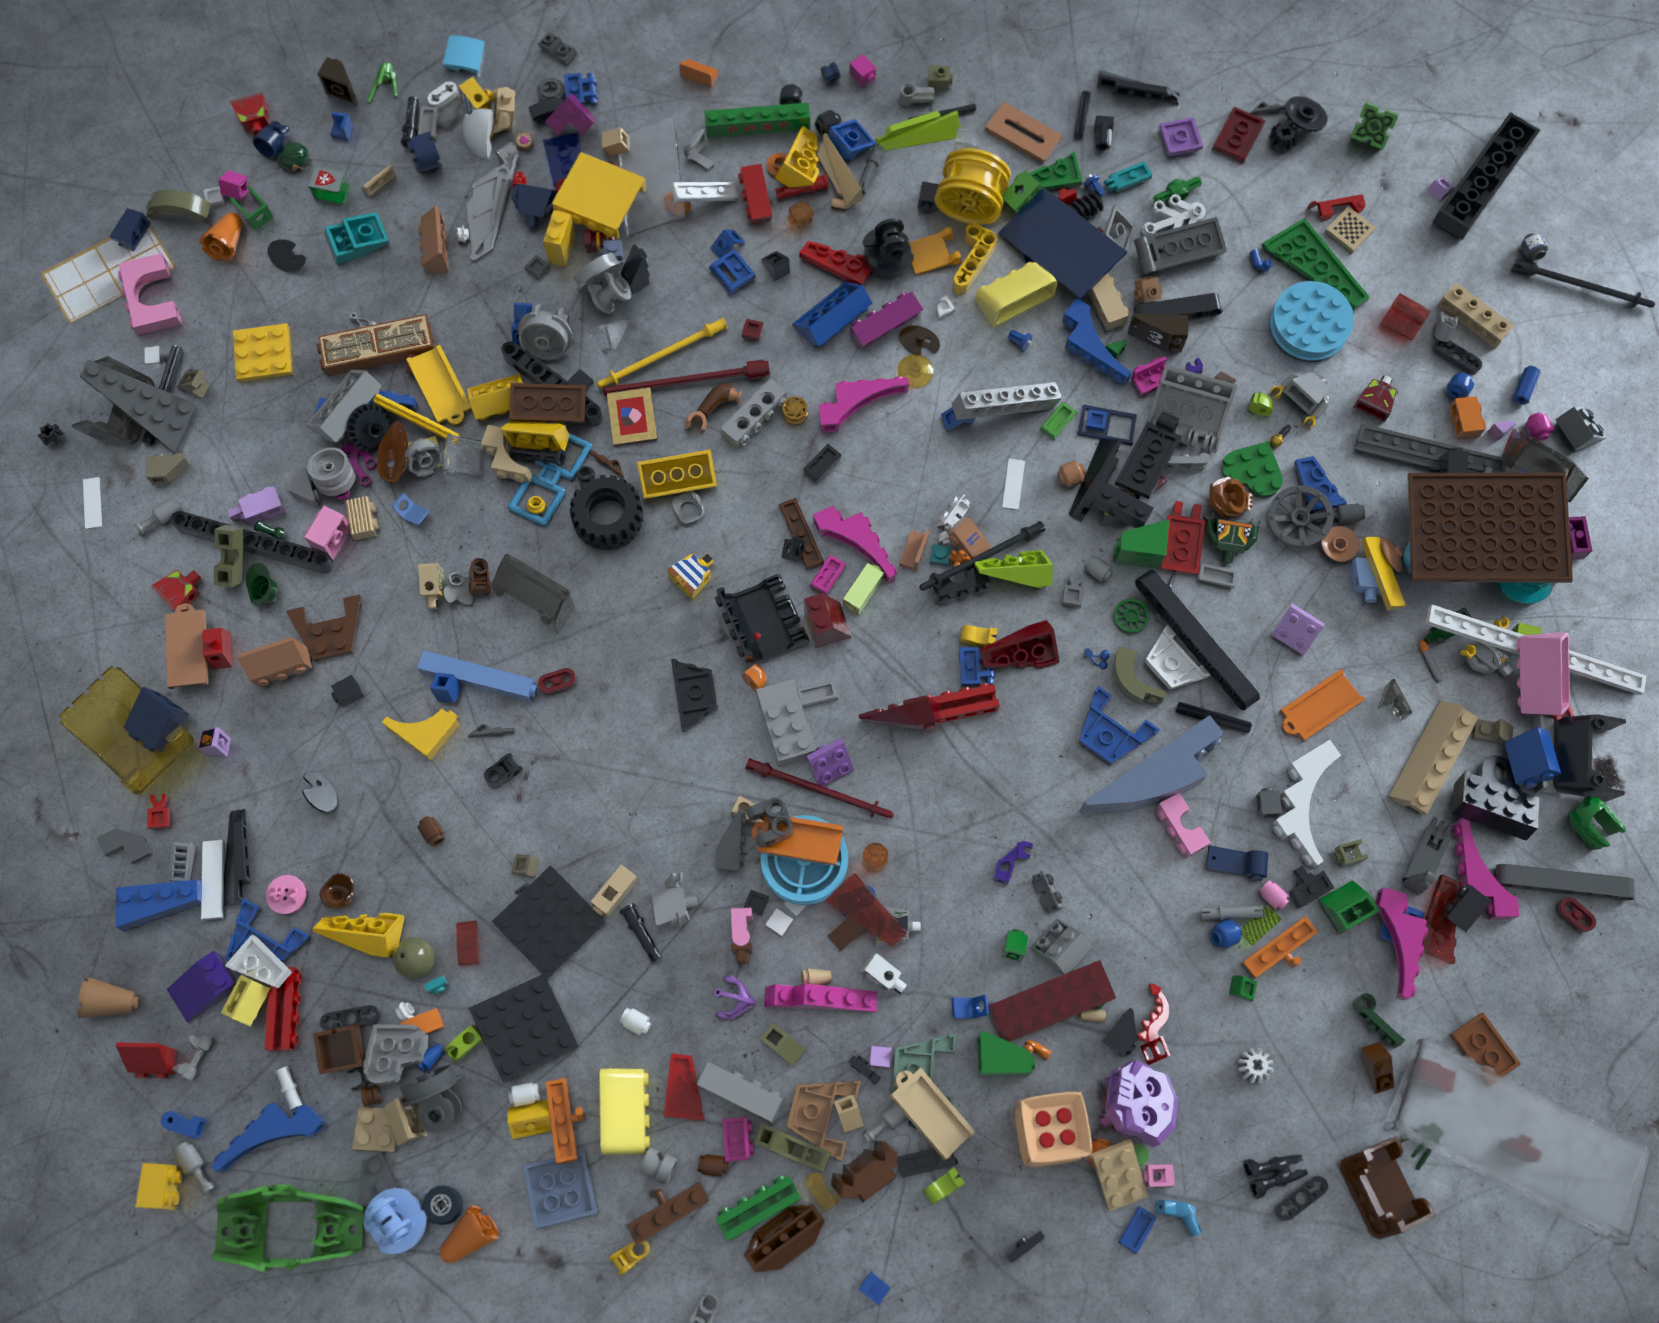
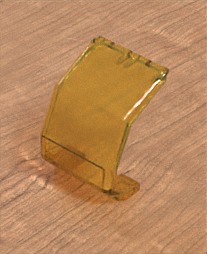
(100, 723)

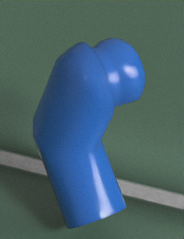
(1258, 262)

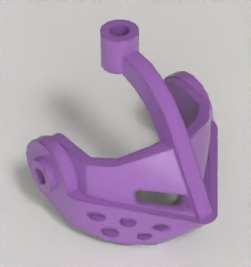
(744, 1003)

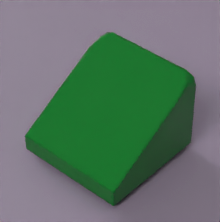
(1116, 348)
(1243, 987)

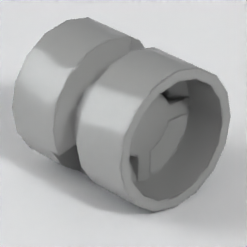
(658, 1165)

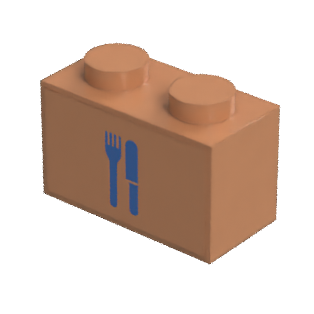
(968, 537)

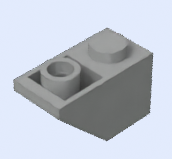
(301, 487)

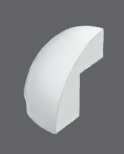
(476, 131)

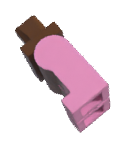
(741, 939)

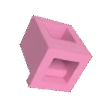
(1166, 1175)

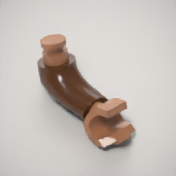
(718, 395)

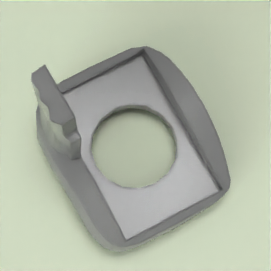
(693, 149)
(693, 498)

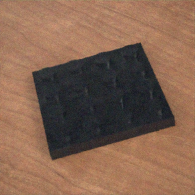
(548, 922)
(523, 1028)

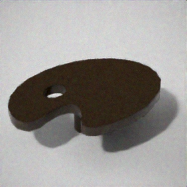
(914, 338)

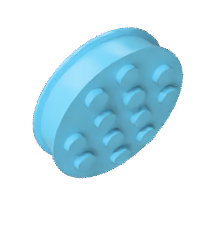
(1311, 320)
(802, 880)

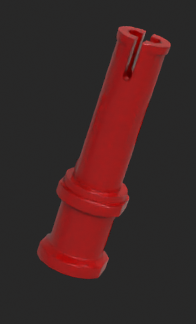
(820, 183)

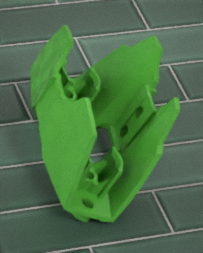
(249, 1211)

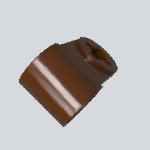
(479, 581)

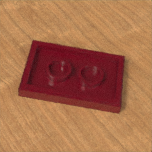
(1238, 134)

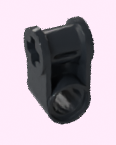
(503, 770)

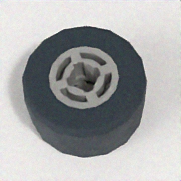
(449, 1208)

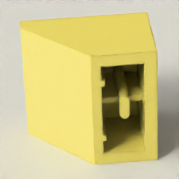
(245, 1000)

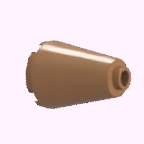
(104, 999)

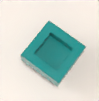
(940, 555)
(437, 985)

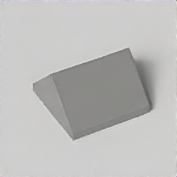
(1119, 228)

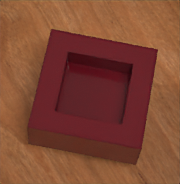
(752, 329)

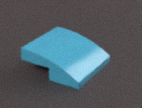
(463, 53)

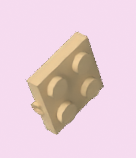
(373, 1131)

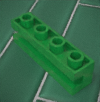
(758, 1208)

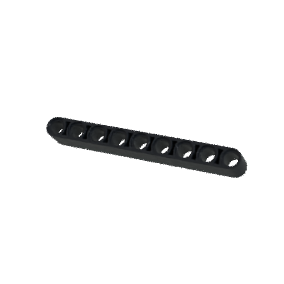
(259, 547)
(1197, 640)

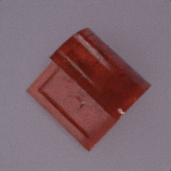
(1406, 316)

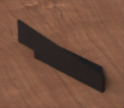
(1099, 470)

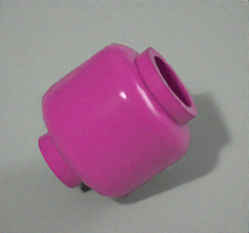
(1539, 426)

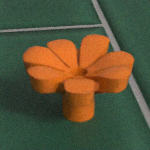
(958, 558)

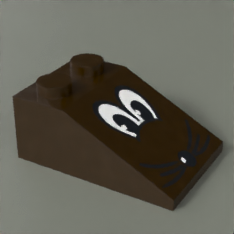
(1160, 330)

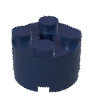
(424, 151)

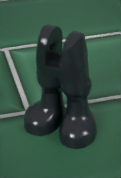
(1279, 1166)

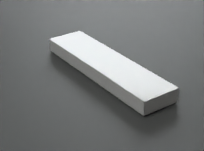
(704, 191)
(212, 880)

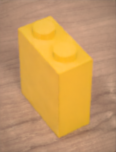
(559, 238)

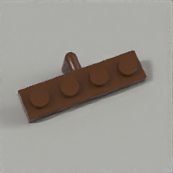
(667, 1211)

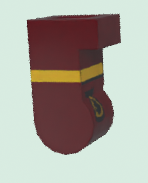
(594, 241)

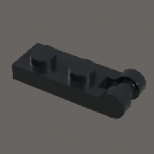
(923, 1162)

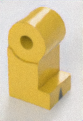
(977, 636)

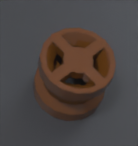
(371, 1095)

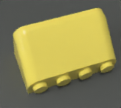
(1015, 293)
(624, 1112)

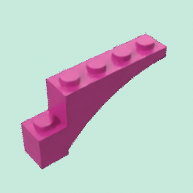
(855, 395)
(856, 533)
(1475, 873)
(1407, 937)
(820, 997)

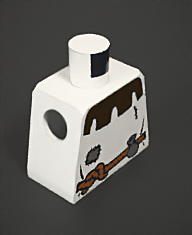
(874, 970)

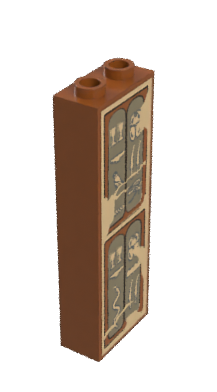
(375, 345)

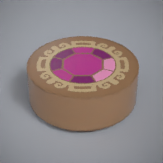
(524, 141)

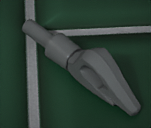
(1266, 108)
(490, 731)

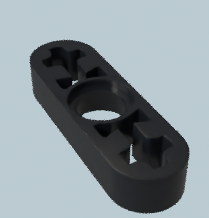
(1442, 352)
(364, 1011)
(1317, 1194)

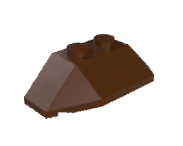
(784, 1238)

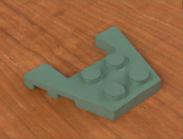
(921, 1056)

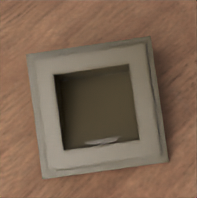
(525, 865)

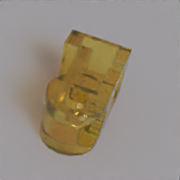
(816, 1185)

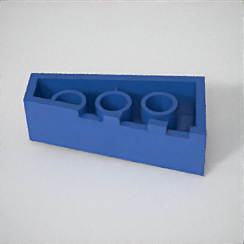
(150, 902)

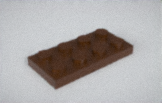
(547, 403)

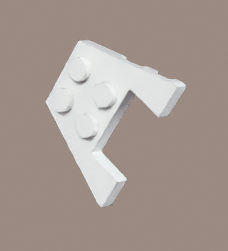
(1172, 663)

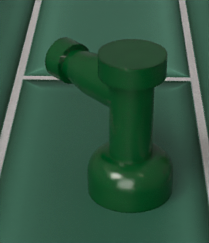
(276, 533)

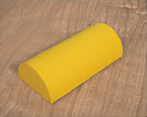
(677, 474)

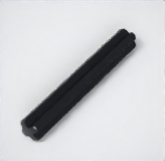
(1220, 719)

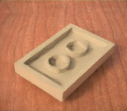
(1119, 1175)

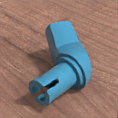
(1180, 1210)

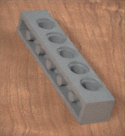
(1006, 400)

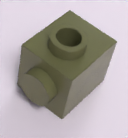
(939, 77)

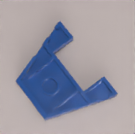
(1106, 736)
(243, 931)

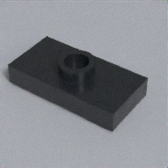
(822, 463)
(1024, 1246)

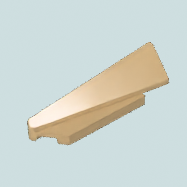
(839, 173)

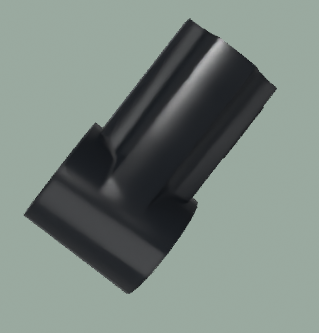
(1103, 129)

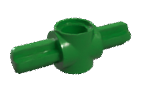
(1178, 187)

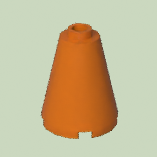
(222, 237)
(468, 1235)

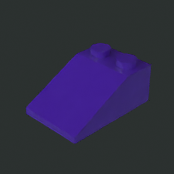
(202, 986)

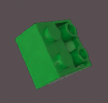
(1348, 906)

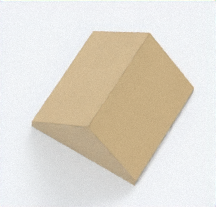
(404, 1121)

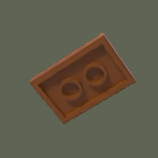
(1484, 1044)

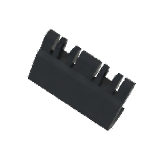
(760, 612)

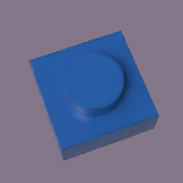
(1096, 420)

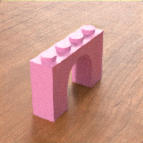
(135, 276)

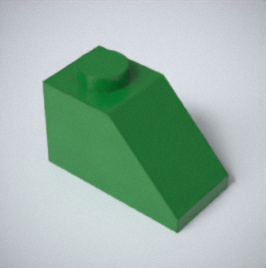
(1015, 945)

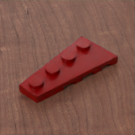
(837, 262)

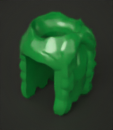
(1594, 808)

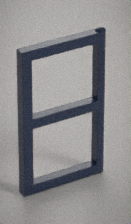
(1109, 412)

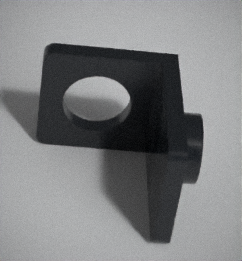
(796, 548)

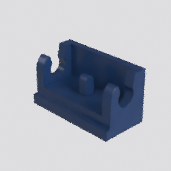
(130, 229)

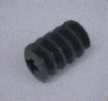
(1087, 203)

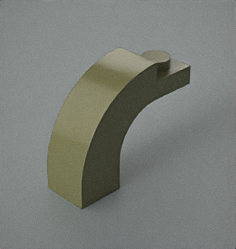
(178, 203)
(1128, 682)
(792, 1148)

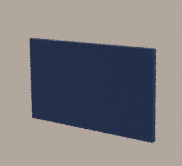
(1062, 242)

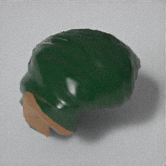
(292, 157)

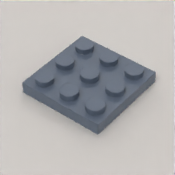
(559, 1191)

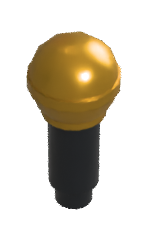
(1277, 440)

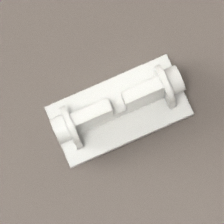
(957, 506)

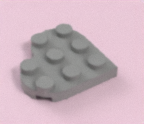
(391, 1050)

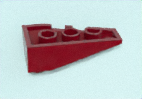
(1029, 646)
(915, 713)

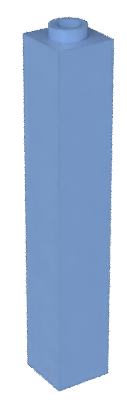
(478, 676)

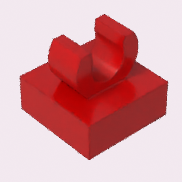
(1067, 196)

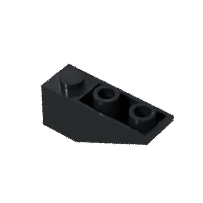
(635, 269)

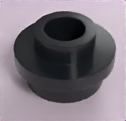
(585, 470)

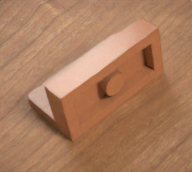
(914, 550)

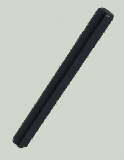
(166, 382)

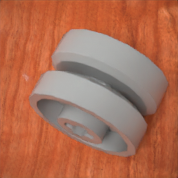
(331, 471)

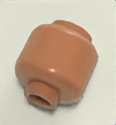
(1071, 473)

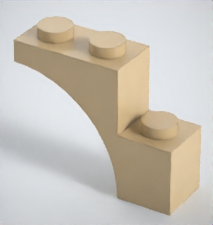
(504, 467)

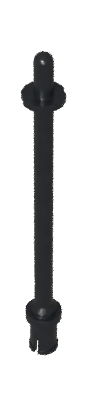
(1533, 268)
(1026, 534)

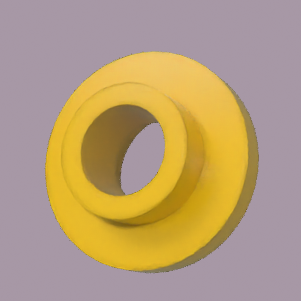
(535, 505)

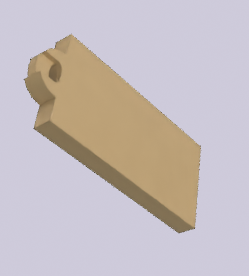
(931, 1112)

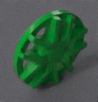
(1131, 615)

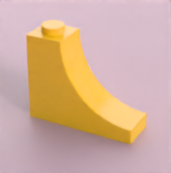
(427, 735)

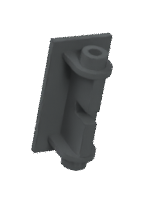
(1051, 898)

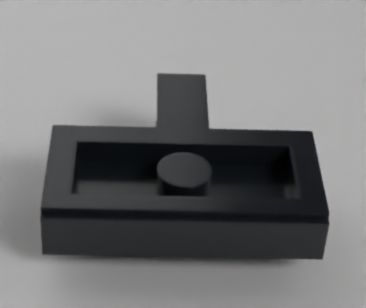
(1309, 886)

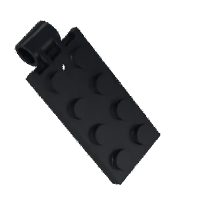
(1150, 456)

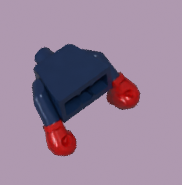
(533, 200)

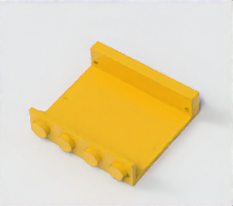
(598, 194)

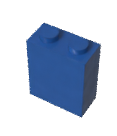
(1532, 757)

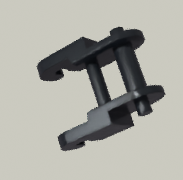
(363, 1083)

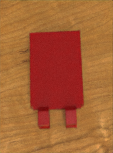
(1184, 541)

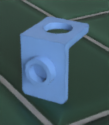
(412, 512)

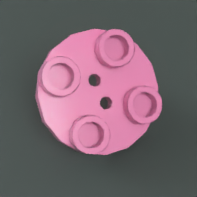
(295, 896)

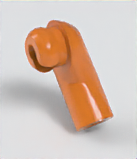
(1037, 1048)

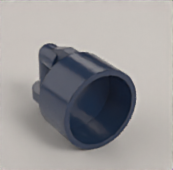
(270, 139)

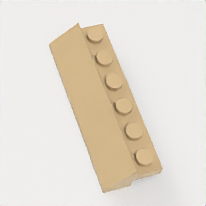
(1433, 757)

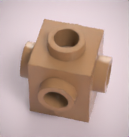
(1147, 290)

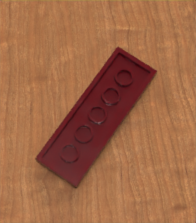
(1051, 1001)

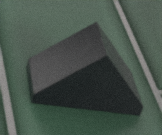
(777, 265)

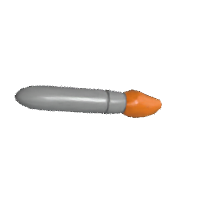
(1424, 647)

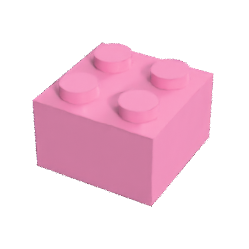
(328, 532)

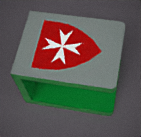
(328, 185)
(251, 219)

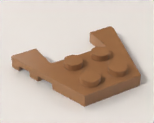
(812, 1113)

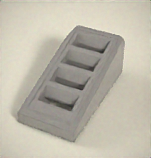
(175, 855)

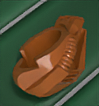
(1229, 497)

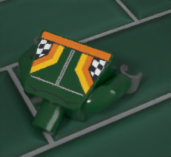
(1231, 535)

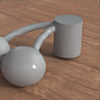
(353, 318)

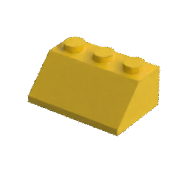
(492, 397)
(536, 435)

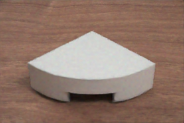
(944, 307)

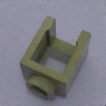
(1349, 853)

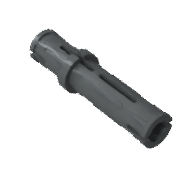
(872, 163)

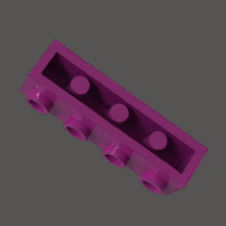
(886, 320)

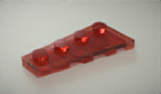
(860, 904)
(1441, 932)

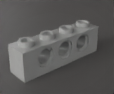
(768, 392)

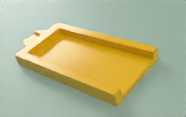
(440, 386)

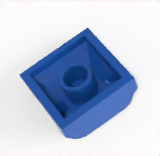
(850, 139)

